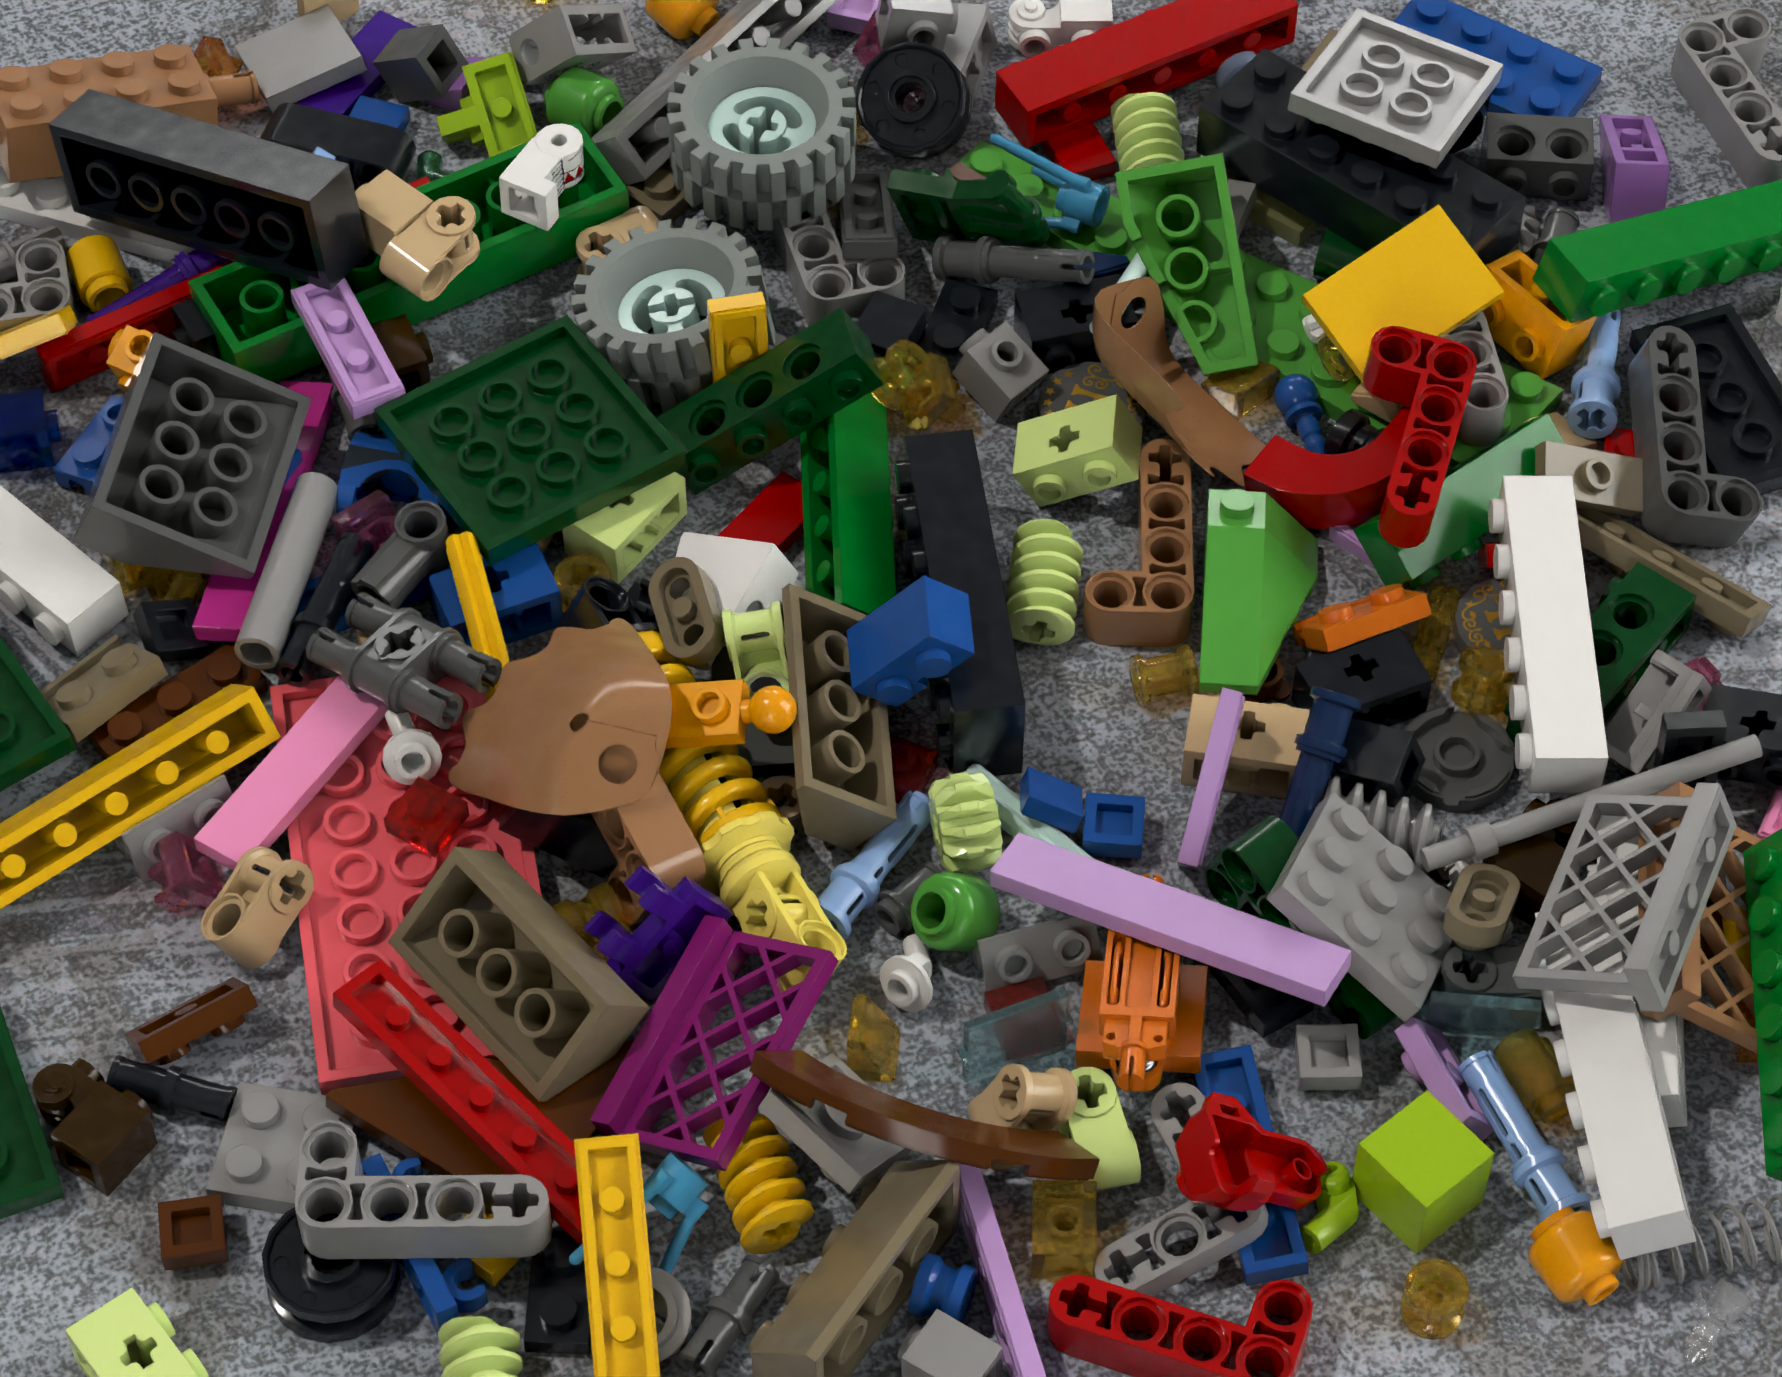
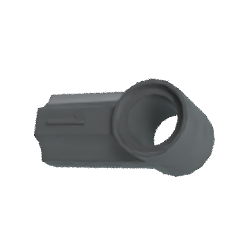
(407, 556)

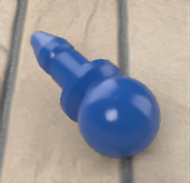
(1297, 399)

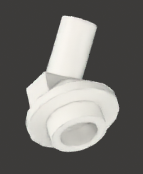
(409, 750)
(908, 976)

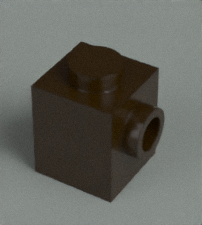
(406, 350)

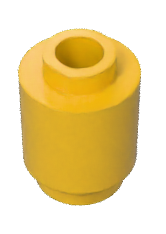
(98, 271)

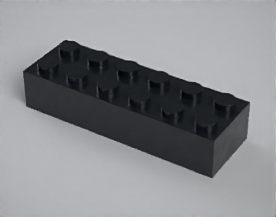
(1338, 178)
(210, 188)
(953, 543)

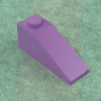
(1632, 166)

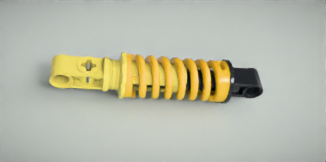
(725, 808)

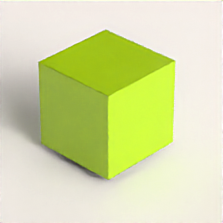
(1421, 1171)

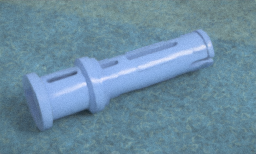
(1596, 383)
(856, 883)
(1536, 1164)

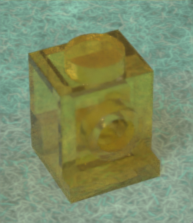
(1063, 1229)

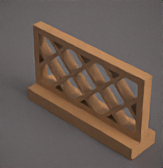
(1697, 970)

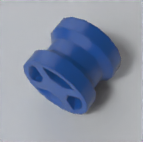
(942, 1288)

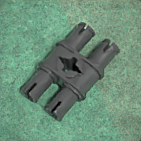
(403, 660)

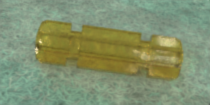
(1436, 628)

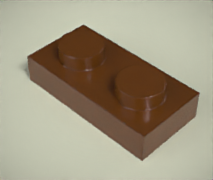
(212, 1011)

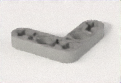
(1188, 1216)

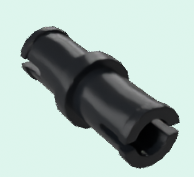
(172, 1089)

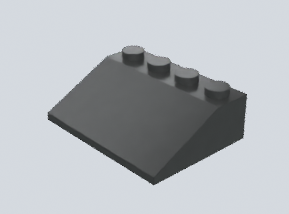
(192, 465)

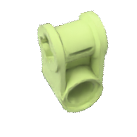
(757, 644)
(1103, 1130)

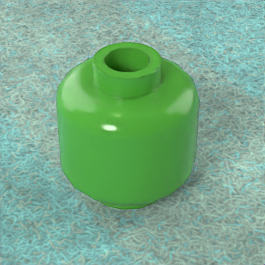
(582, 98)
(954, 911)

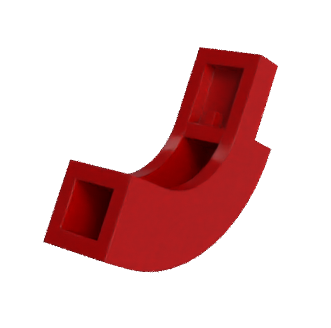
(1328, 487)

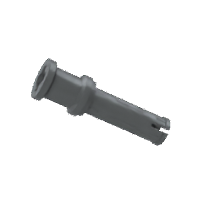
(990, 260)

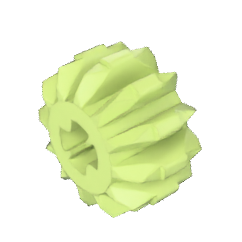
(965, 822)

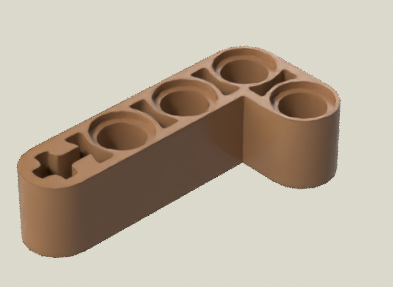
(1157, 600)
(644, 832)

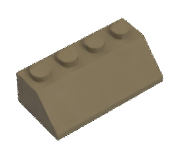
(837, 732)
(516, 972)
(862, 1274)

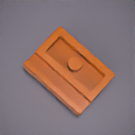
(1361, 619)

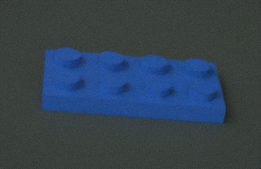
(1534, 73)

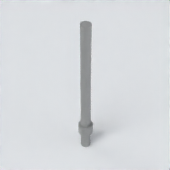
(1483, 840)

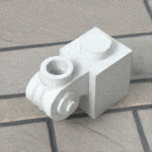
(1041, 29)

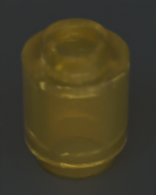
(1535, 1074)

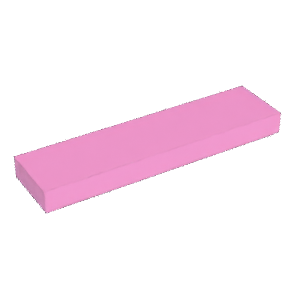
(291, 774)

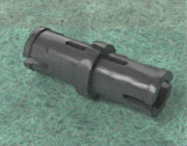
(728, 1317)

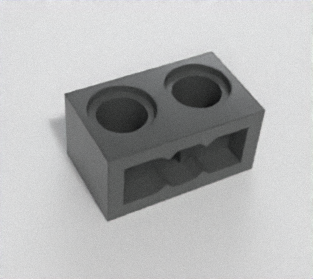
(1539, 154)

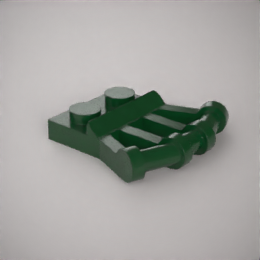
(967, 207)

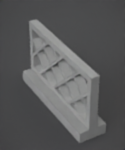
(1671, 897)

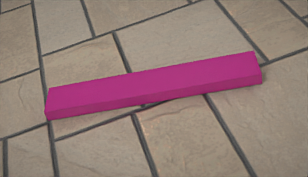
(229, 597)

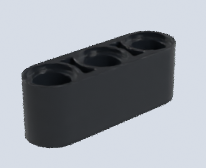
(358, 142)

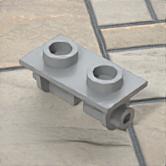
(185, 816)
(1036, 951)

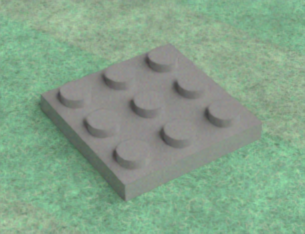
(1395, 88)
(1368, 898)

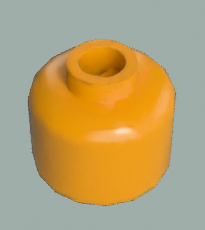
(683, 17)
(1574, 1258)

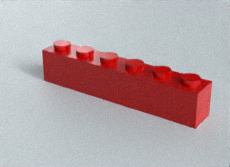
(1140, 55)

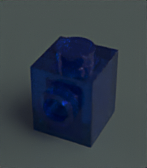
(27, 431)

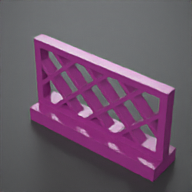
(678, 1033)

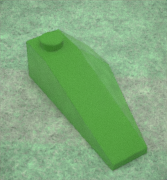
(1189, 244)
(1253, 586)

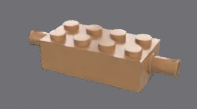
(158, 78)

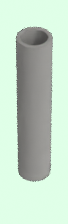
(286, 571)

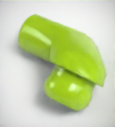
(1335, 1207)

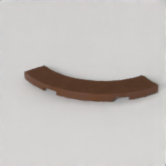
(919, 1128)

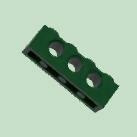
(772, 399)
(1627, 628)

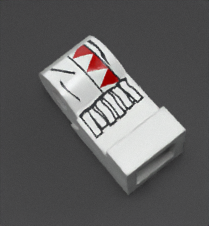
(541, 174)

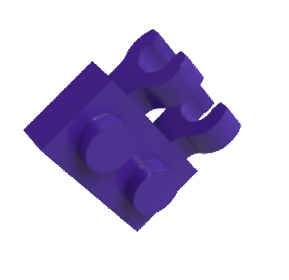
(655, 947)

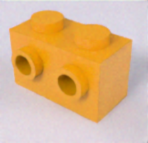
(1529, 322)

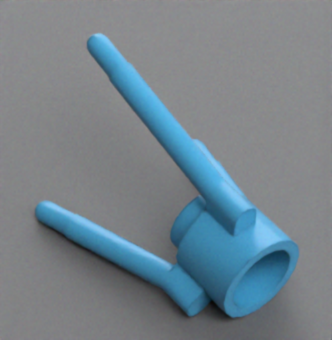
(1077, 195)
(671, 1189)

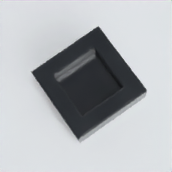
(193, 328)
(168, 629)

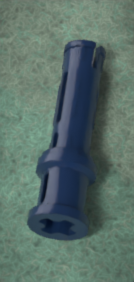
(1319, 748)

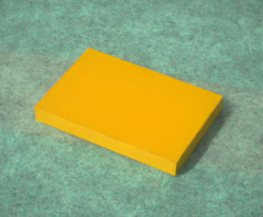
(1412, 280)

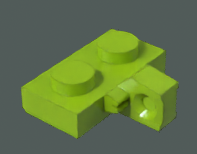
(495, 110)

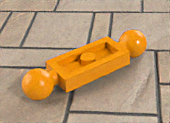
(719, 712)

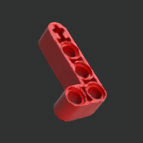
(1435, 381)
(1177, 1331)

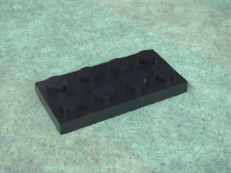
(1737, 396)

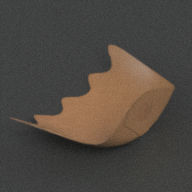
(1153, 377)
(523, 739)

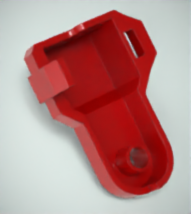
(1239, 1165)

